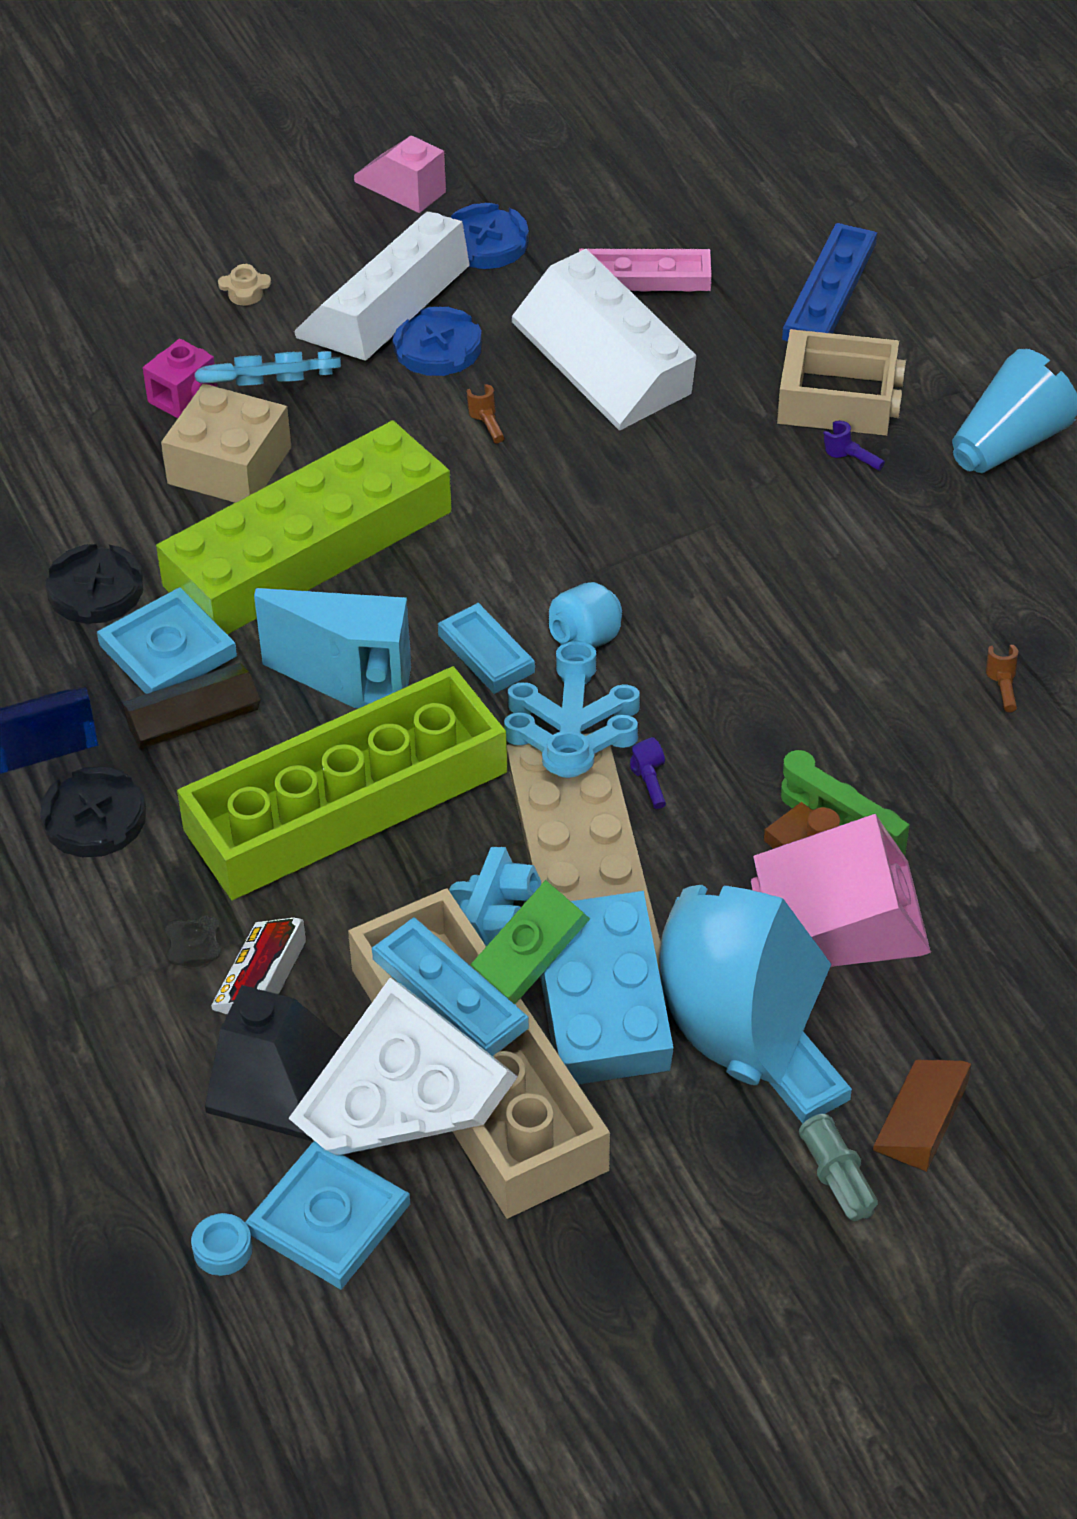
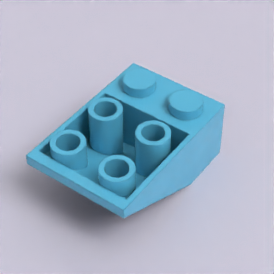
(336, 642)

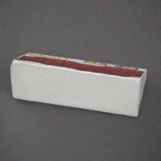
(263, 960)

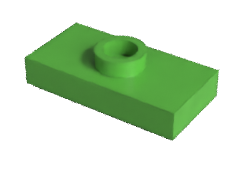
(530, 942)

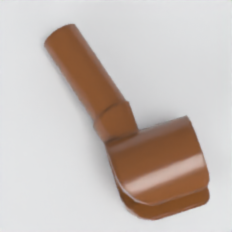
(484, 409)
(1003, 670)

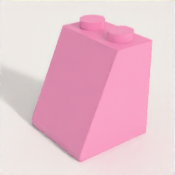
(848, 892)

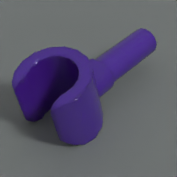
(841, 444)
(645, 758)

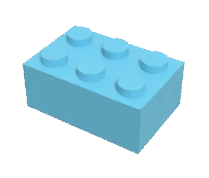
(608, 994)

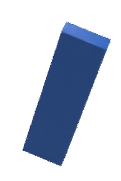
(831, 280)

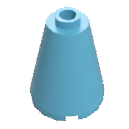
(1015, 412)

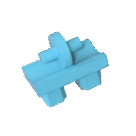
(490, 896)

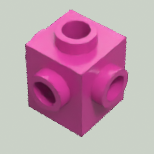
(171, 376)

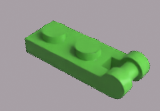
(817, 789)

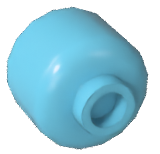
(585, 615)

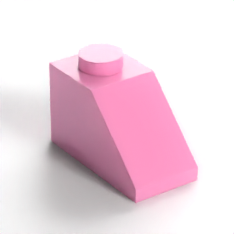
(407, 174)

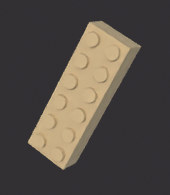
(544, 1128)

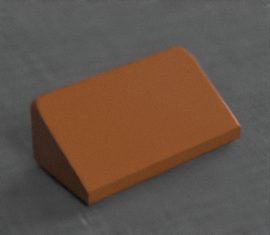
(923, 1111)

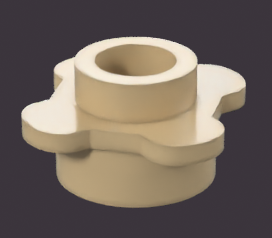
(244, 284)

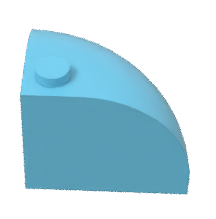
(740, 978)

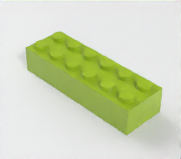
(307, 525)
(342, 782)

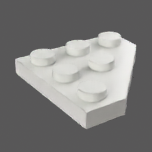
(401, 1079)

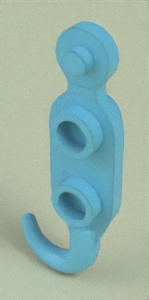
(250, 369)

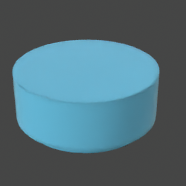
(221, 1244)

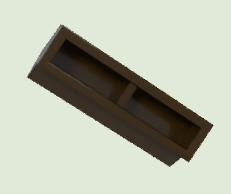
(191, 705)

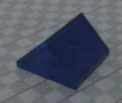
(46, 728)

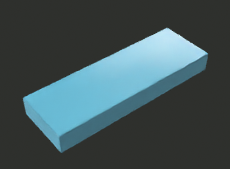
(450, 986)

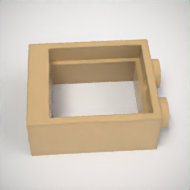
(840, 357)

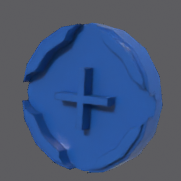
(492, 235)
(438, 342)

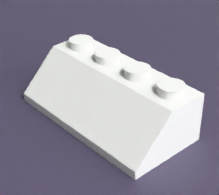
(390, 288)
(605, 340)

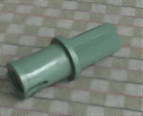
(838, 1167)

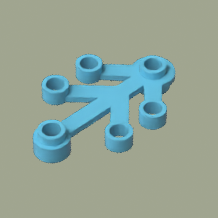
(569, 751)

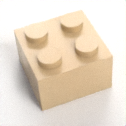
(226, 444)

